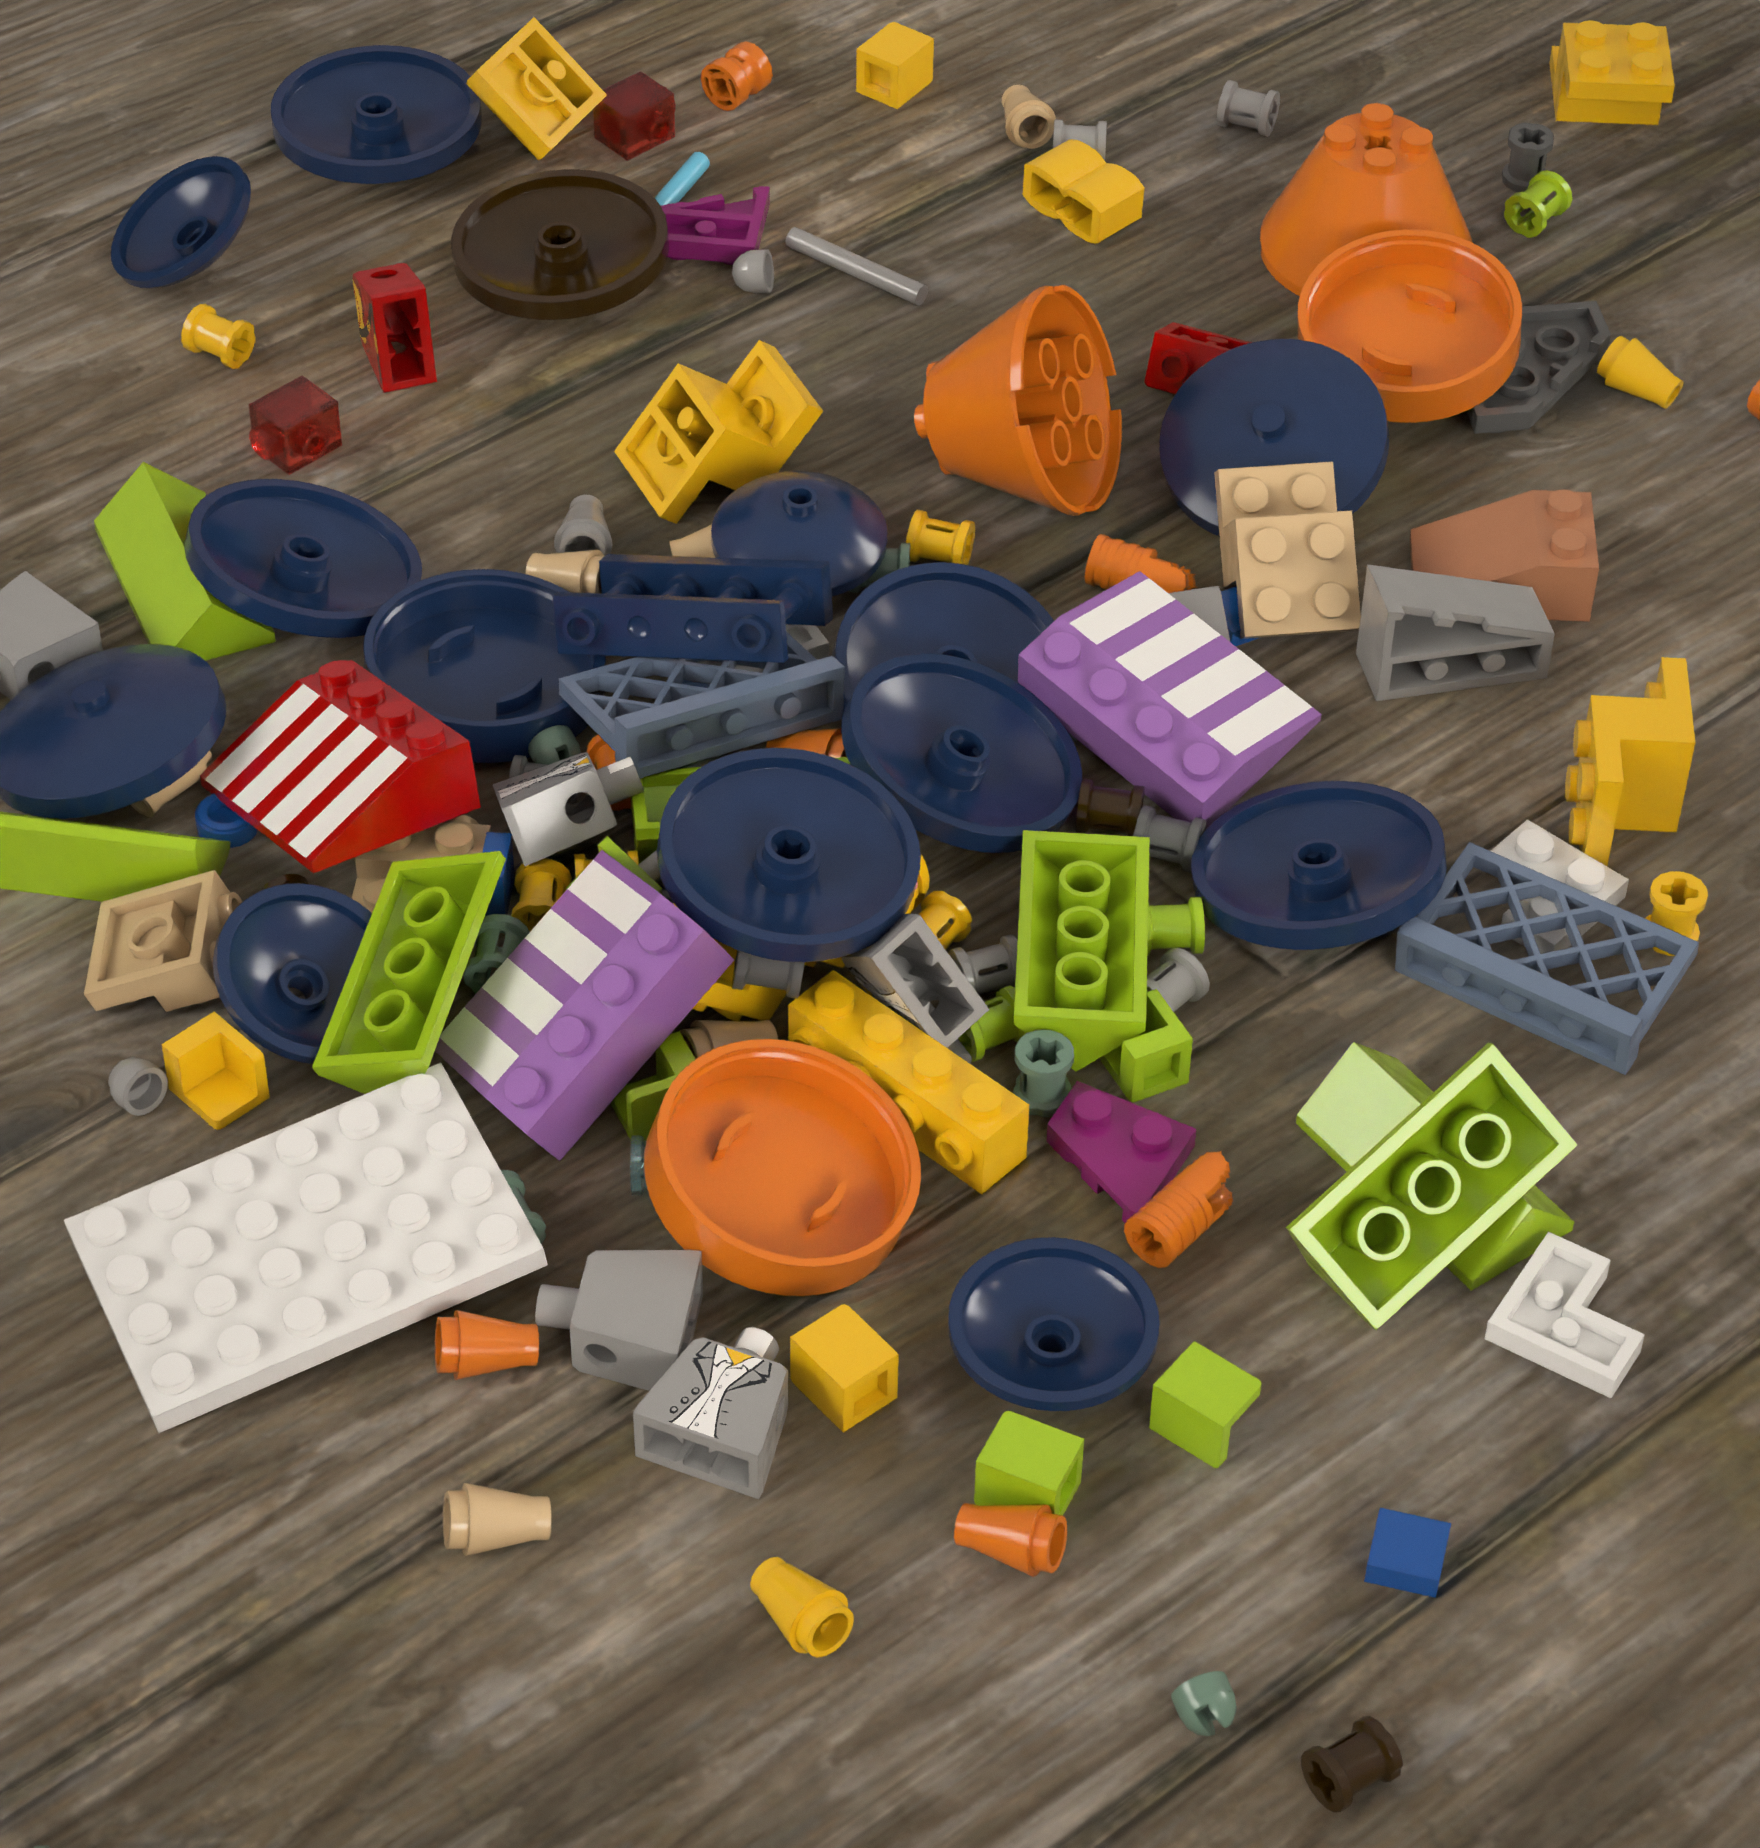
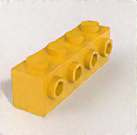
(950, 1105)

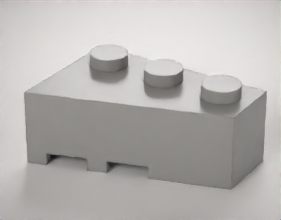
(1448, 633)

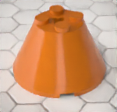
(1359, 180)
(1029, 405)

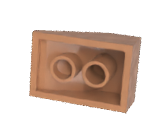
(1523, 540)

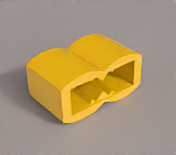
(1083, 191)

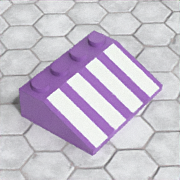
(1164, 698)
(582, 1004)

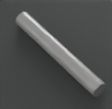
(856, 266)

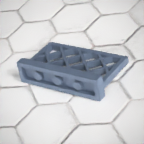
(703, 722)
(1521, 988)

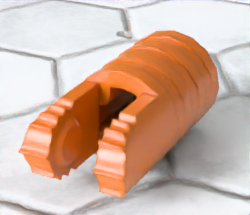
(1116, 560)
(1180, 1211)

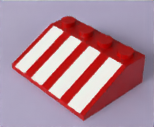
(344, 768)

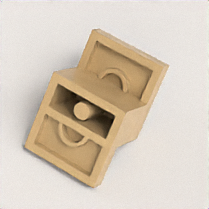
(1287, 550)

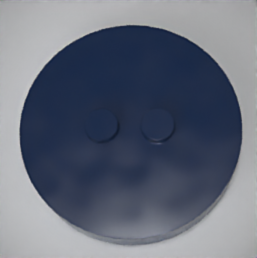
(478, 657)

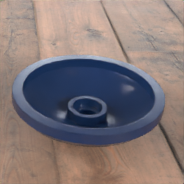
(181, 223)
(803, 520)
(284, 941)
(1057, 1300)

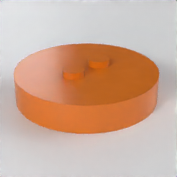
(1420, 317)
(782, 1167)

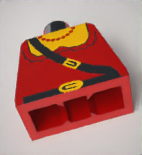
(395, 309)

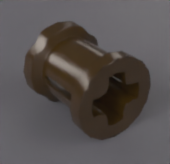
(1108, 808)
(1351, 1764)

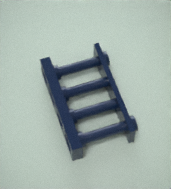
(694, 608)

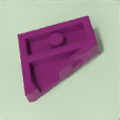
(715, 229)
(1119, 1145)

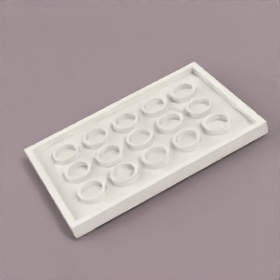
(303, 1246)

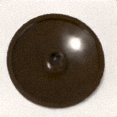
(560, 244)

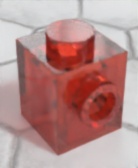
(635, 116)
(295, 425)

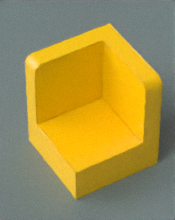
(894, 65)
(215, 1071)
(844, 1367)

